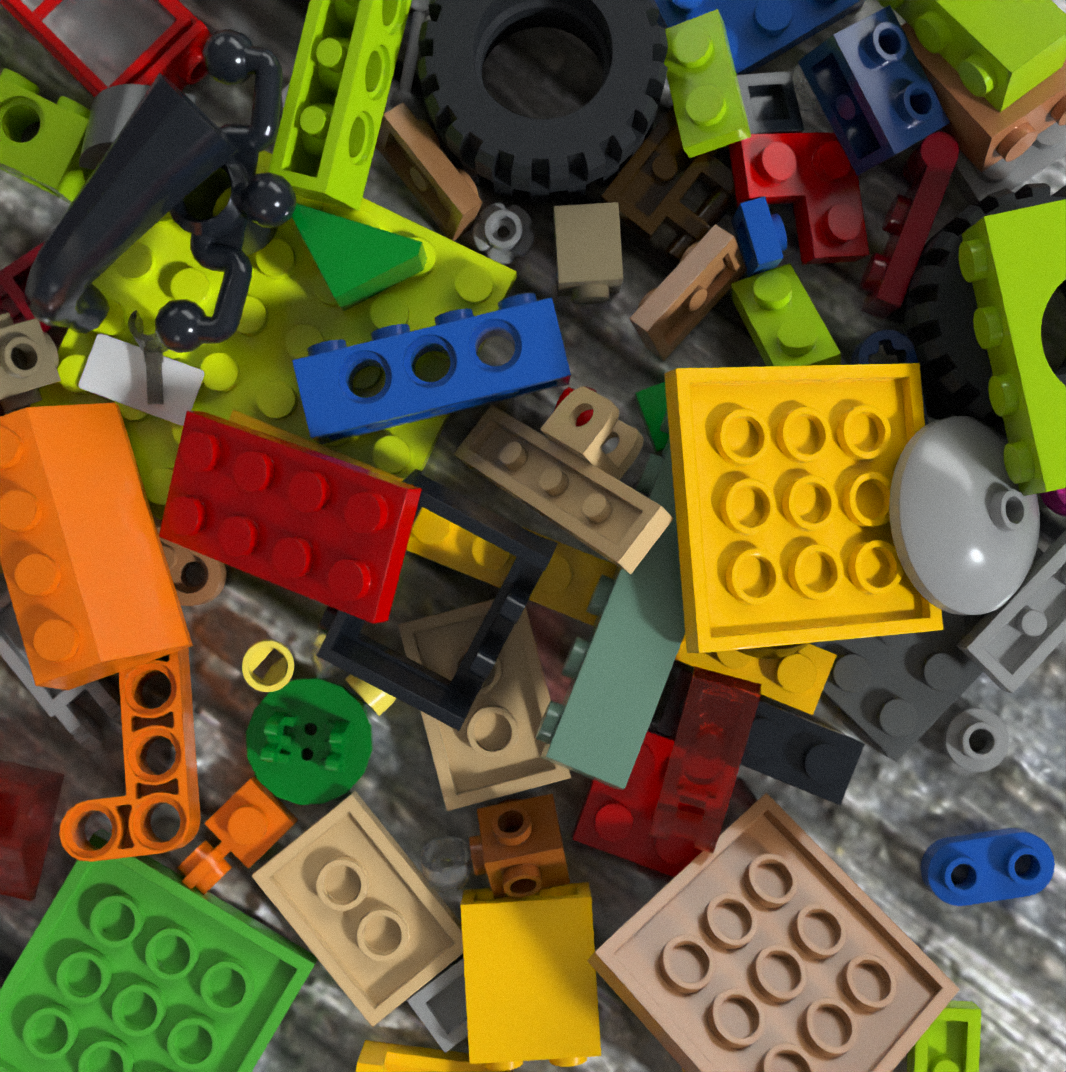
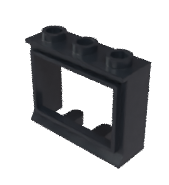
(409, 680)

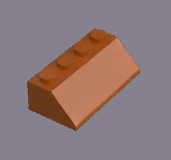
(82, 547)

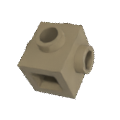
(26, 362)

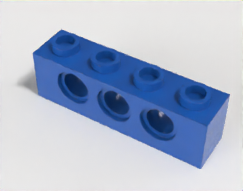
(329, 370)

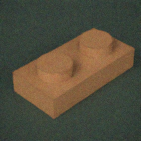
(417, 159)
(688, 292)

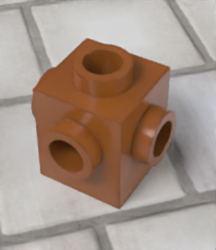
(520, 847)

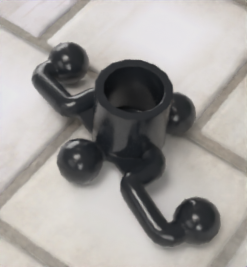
(254, 208)

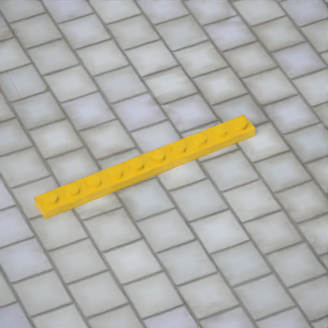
(570, 584)

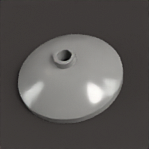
(960, 518)

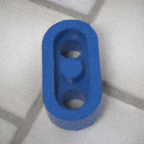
(990, 866)

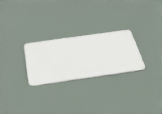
(119, 374)

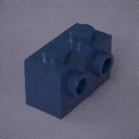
(873, 90)

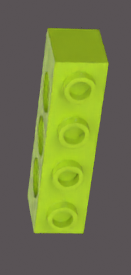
(338, 97)
(53, 155)

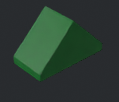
(355, 256)

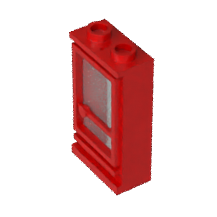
(117, 39)

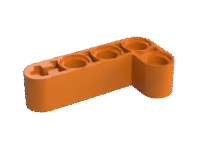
(144, 788)

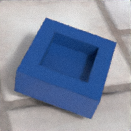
(759, 236)

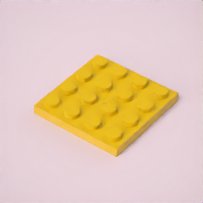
(790, 503)

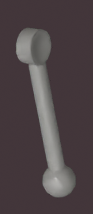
(420, 10)

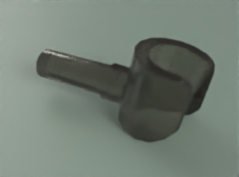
(153, 357)

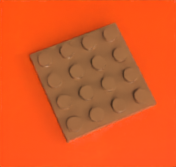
(772, 961)

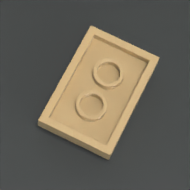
(497, 742)
(362, 908)

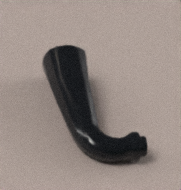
(145, 173)

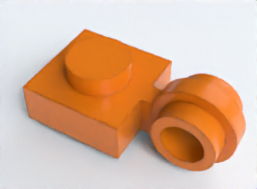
(247, 828)

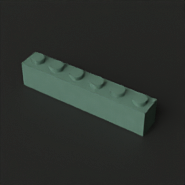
(626, 656)

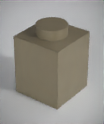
(588, 251)

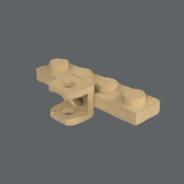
(570, 475)

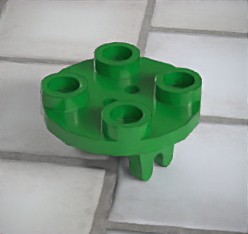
(280, 735)

